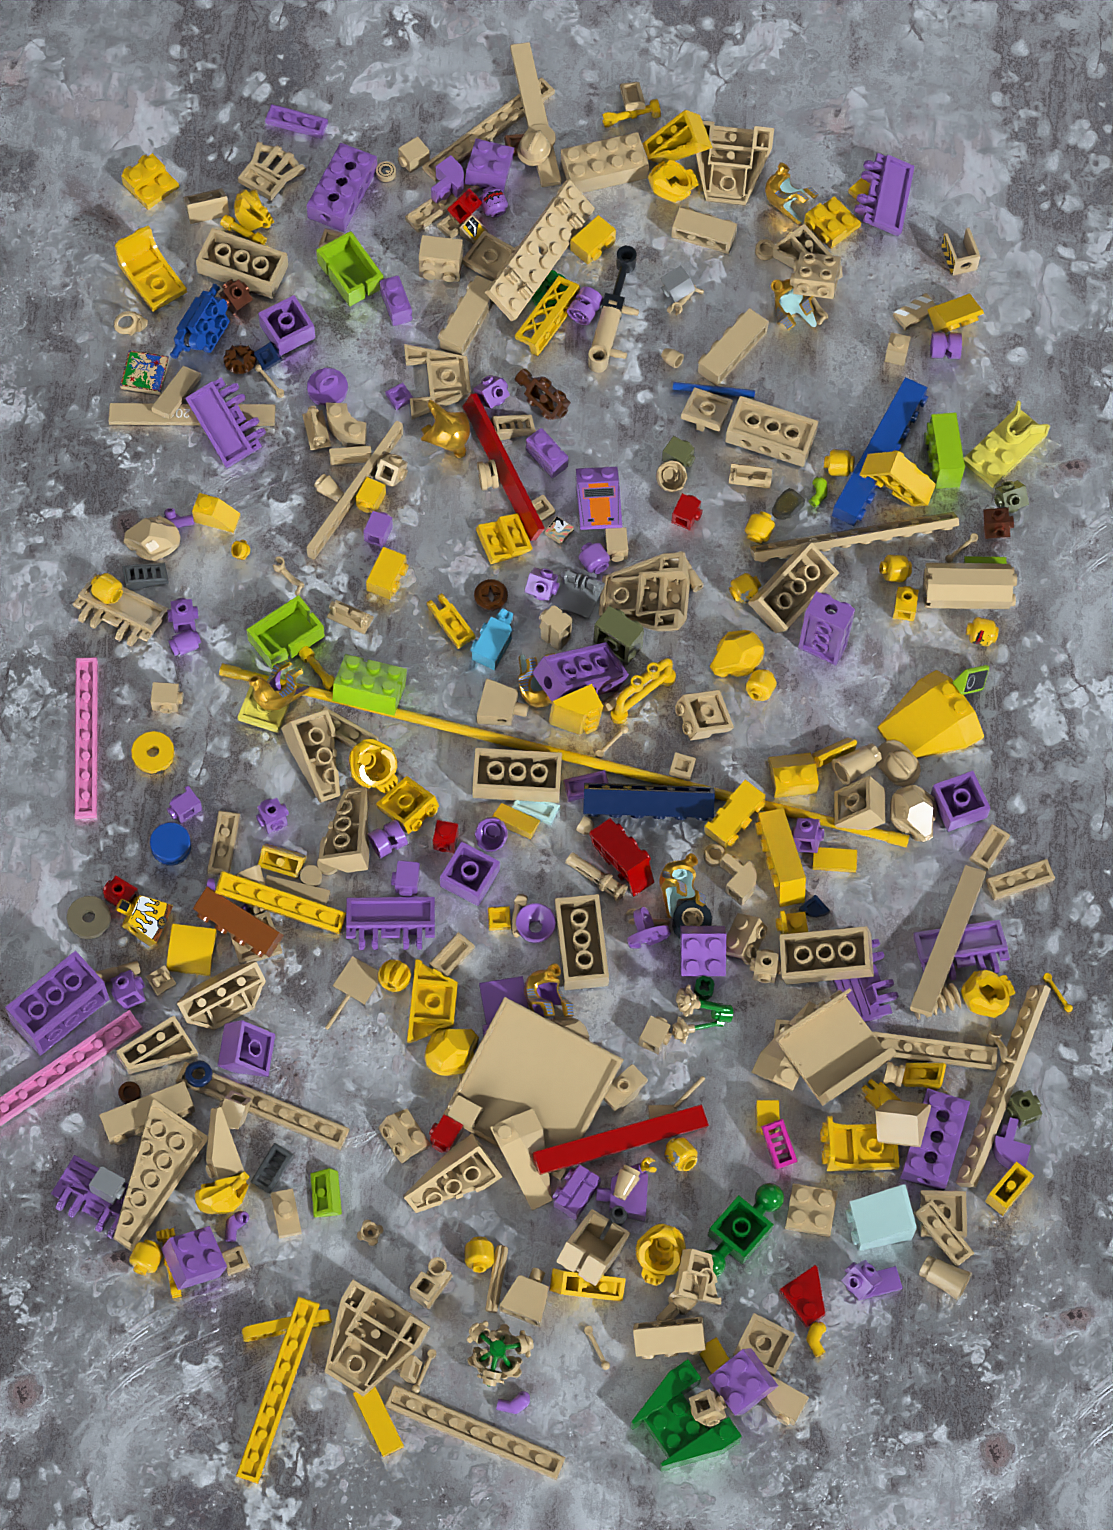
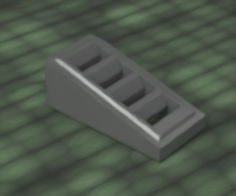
(138, 583)
(279, 1172)

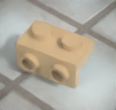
(745, 937)
(403, 1135)

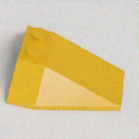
(932, 718)

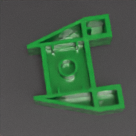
(674, 1429)

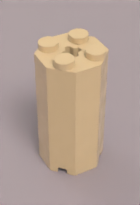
(969, 586)

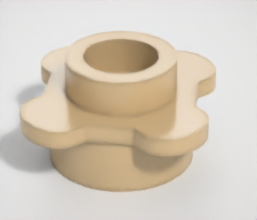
(370, 1226)

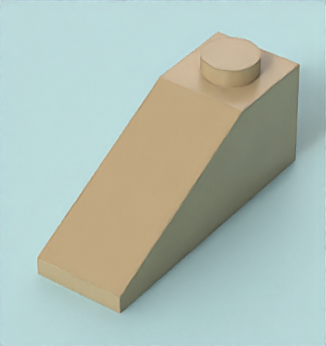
(221, 1151)
(786, 1403)

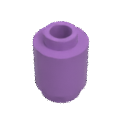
(184, 642)

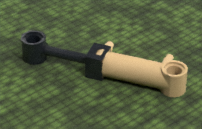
(611, 314)

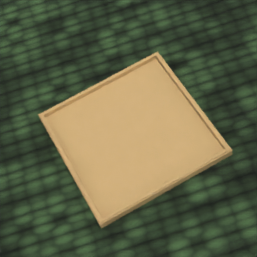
(540, 1067)

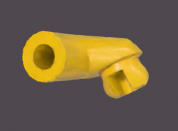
(814, 1336)

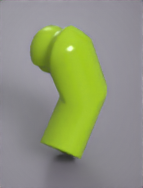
(821, 491)

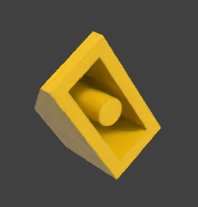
(215, 513)

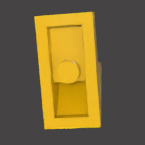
(924, 1075)

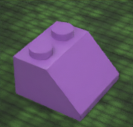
(246, 1049)

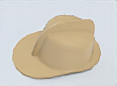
(536, 144)
(898, 763)

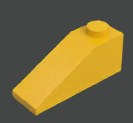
(569, 1283)

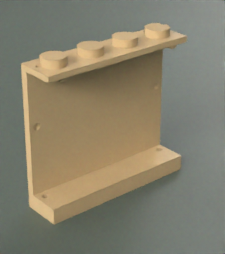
(832, 1047)

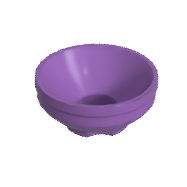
(535, 913)

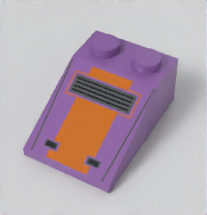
(598, 498)

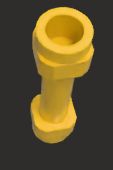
(229, 223)
(308, 655)

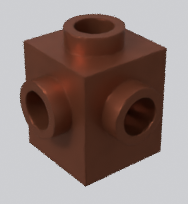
(235, 295)
(997, 523)

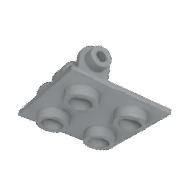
(577, 593)

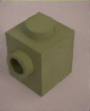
(679, 451)

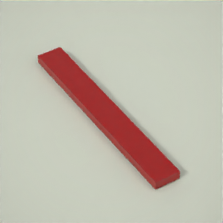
(506, 472)
(620, 1139)

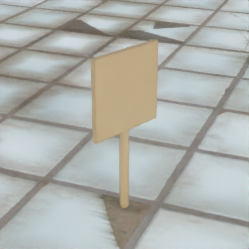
(357, 981)

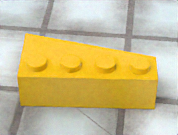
(781, 857)

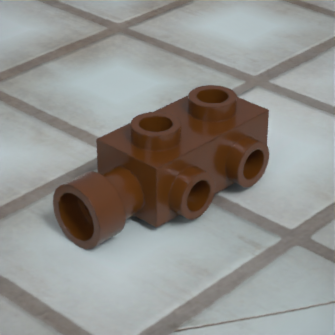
(546, 402)

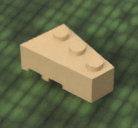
(157, 1047)

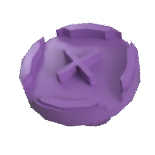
(327, 386)
(647, 931)

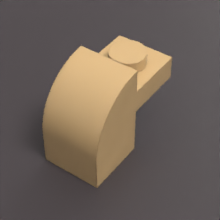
(743, 880)

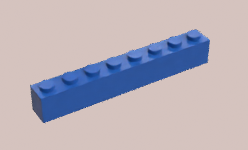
(887, 438)

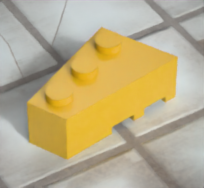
(900, 476)
(735, 814)

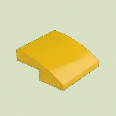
(504, 538)
(191, 949)

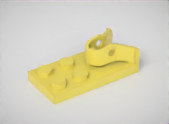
(1005, 446)

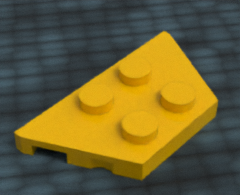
(431, 1002)

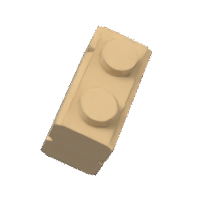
(555, 627)

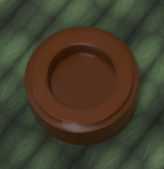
(129, 1092)

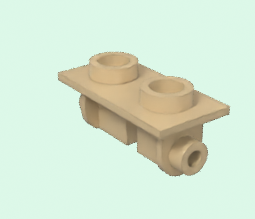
(316, 428)
(750, 475)
(349, 616)

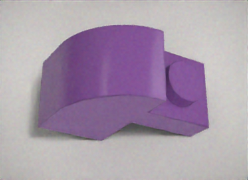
(451, 180)
(1006, 1149)

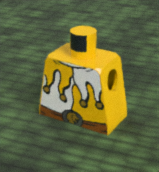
(144, 917)

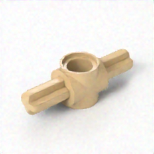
(676, 1306)

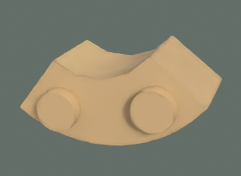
(345, 427)

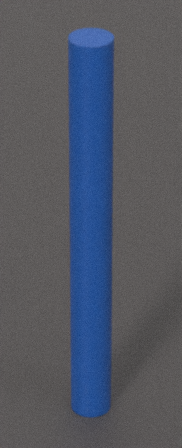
(715, 389)

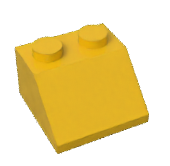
(793, 775)

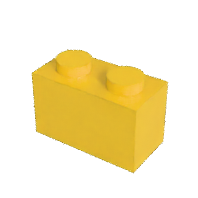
(593, 240)
(386, 573)
(1009, 1188)

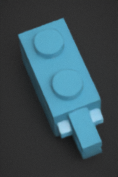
(493, 640)

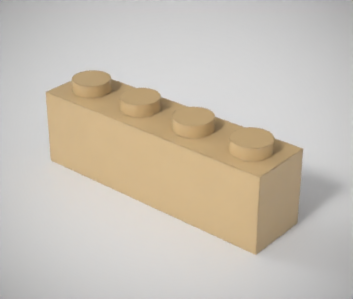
(467, 318)
(732, 347)
(131, 1118)

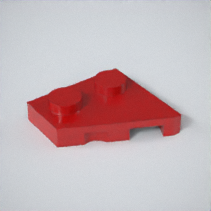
(805, 1296)

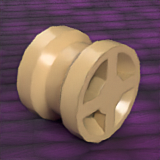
(894, 1074)

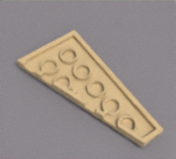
(160, 1163)

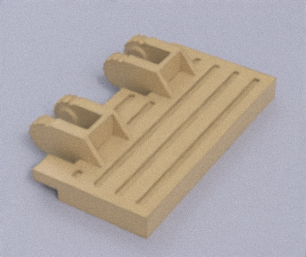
(136, 611)

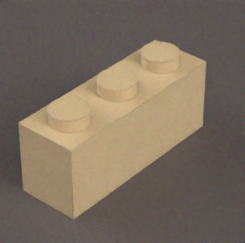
(704, 230)
(669, 1337)

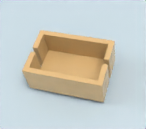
(590, 1254)

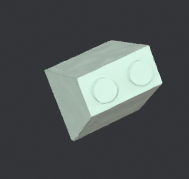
(881, 1218)

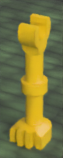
(612, 118)
(163, 1236)

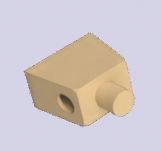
(499, 704)
(527, 1298)

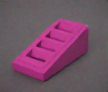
(786, 1140)

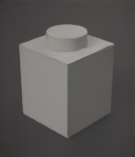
(677, 284)
(108, 1185)

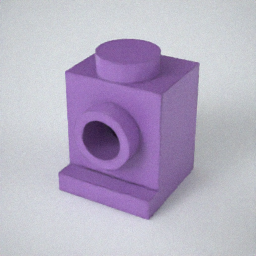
(184, 806)

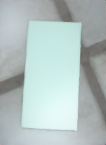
(540, 810)

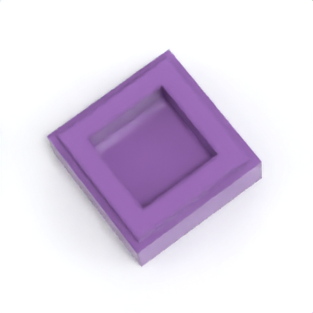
(398, 396)

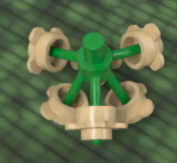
(499, 1342)

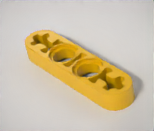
(279, 1327)

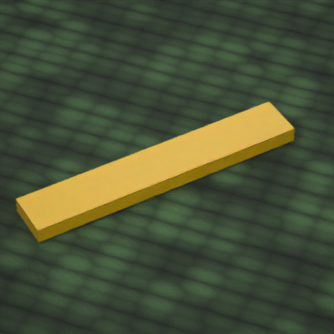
(280, 902)

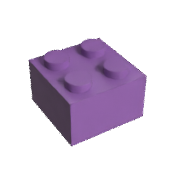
(489, 165)
(287, 325)
(960, 801)
(469, 873)
(702, 950)
(194, 1258)
(743, 1381)

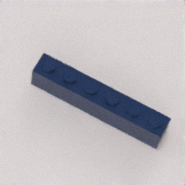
(648, 800)

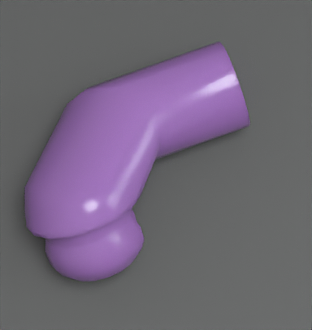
(177, 520)
(234, 1223)
(516, 1405)

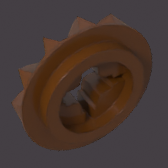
(236, 366)
(483, 590)

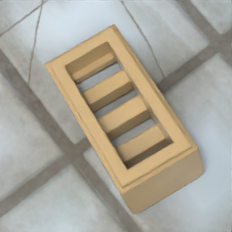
(510, 420)

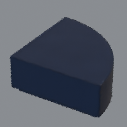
(814, 907)

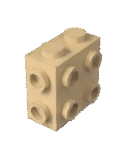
(816, 275)

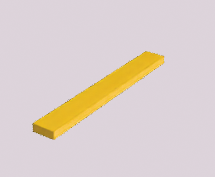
(278, 1390)

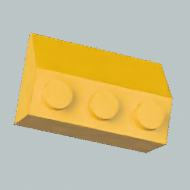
(577, 711)

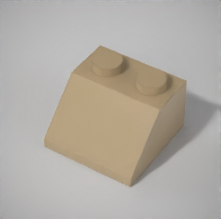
(860, 805)

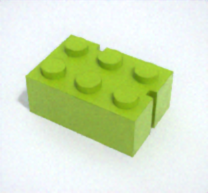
(349, 268)
(944, 450)
(285, 632)
(369, 684)

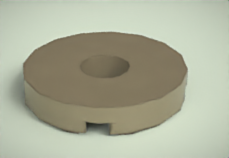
(86, 905)

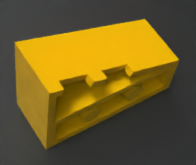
(678, 139)

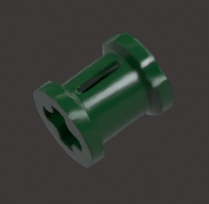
(704, 981)

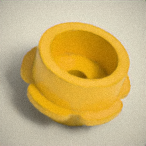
(240, 549)

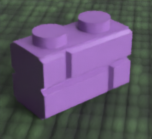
(395, 300)
(546, 453)
(576, 1192)

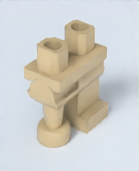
(430, 1285)

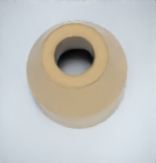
(672, 357)

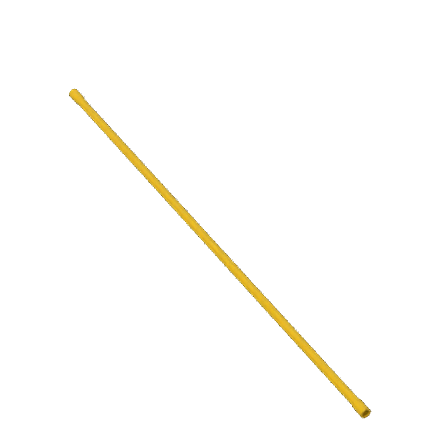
(888, 836)

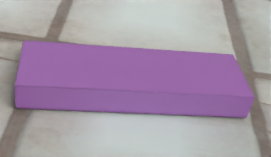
(296, 121)

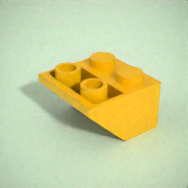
(952, 313)

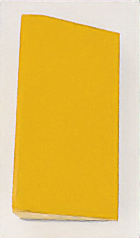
(834, 751)
(517, 821)
(281, 860)

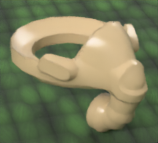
(138, 324)

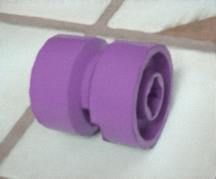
(585, 305)
(946, 345)
(380, 841)

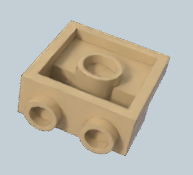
(703, 714)

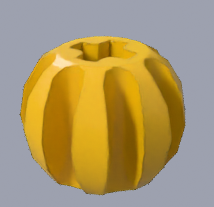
(394, 975)

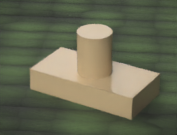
(286, 1213)

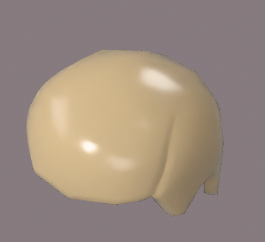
(671, 476)

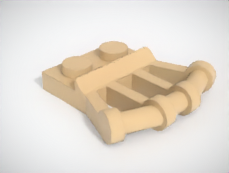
(265, 180)

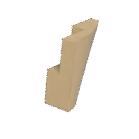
(697, 1277)

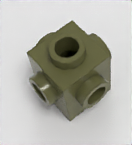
(1011, 495)
(1024, 1108)

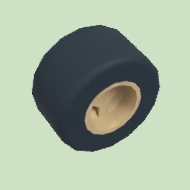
(689, 914)

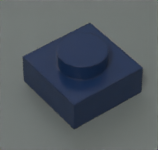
(268, 356)

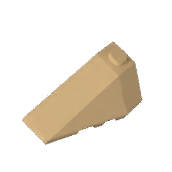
(774, 1063)
(518, 1139)

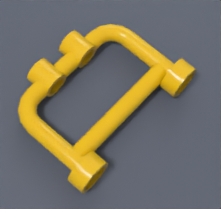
(664, 675)

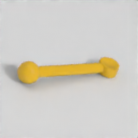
(1047, 978)

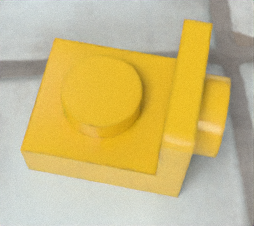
(791, 923)

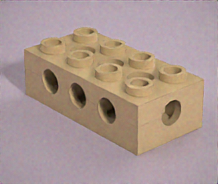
(771, 431)

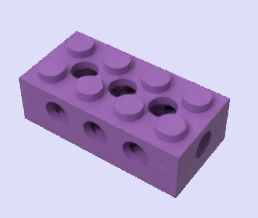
(342, 187)
(826, 632)
(578, 668)
(943, 1153)

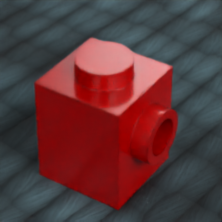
(464, 206)
(686, 511)
(445, 836)
(119, 889)
(445, 1134)

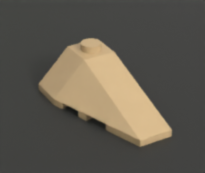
(315, 752)
(347, 838)
(458, 1172)

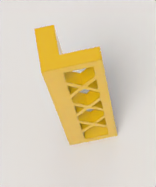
(553, 320)

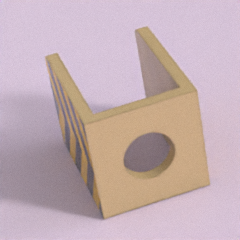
(954, 263)

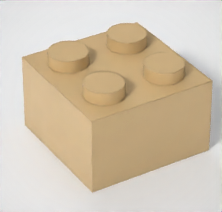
(440, 258)

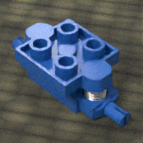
(202, 323)

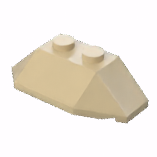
(223, 996)

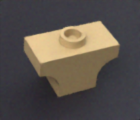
(625, 1088)

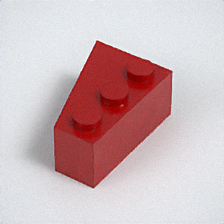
(623, 854)

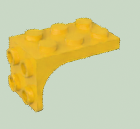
(148, 269)
(856, 1148)

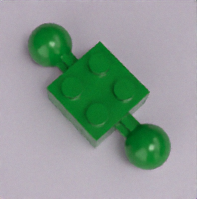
(743, 1226)

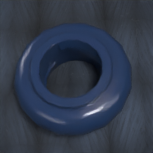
(198, 1065)

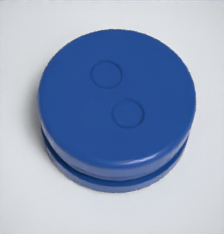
(170, 844)

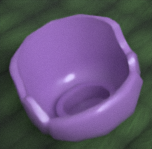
(491, 834)

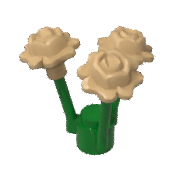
(687, 1002)

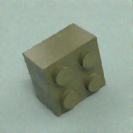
(620, 633)

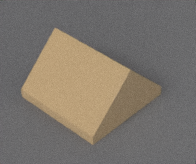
(206, 205)
(902, 1122)

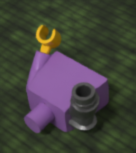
(635, 1204)

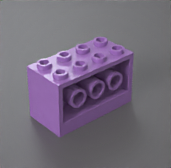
(57, 1003)

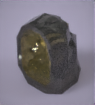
(787, 504)

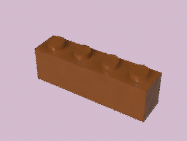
(238, 922)

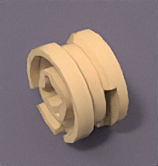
(485, 478)

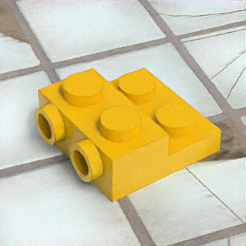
(149, 181)
(831, 222)
(408, 804)

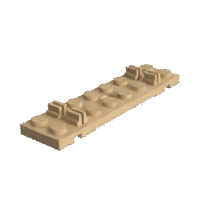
(527, 267)

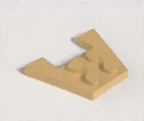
(446, 377)

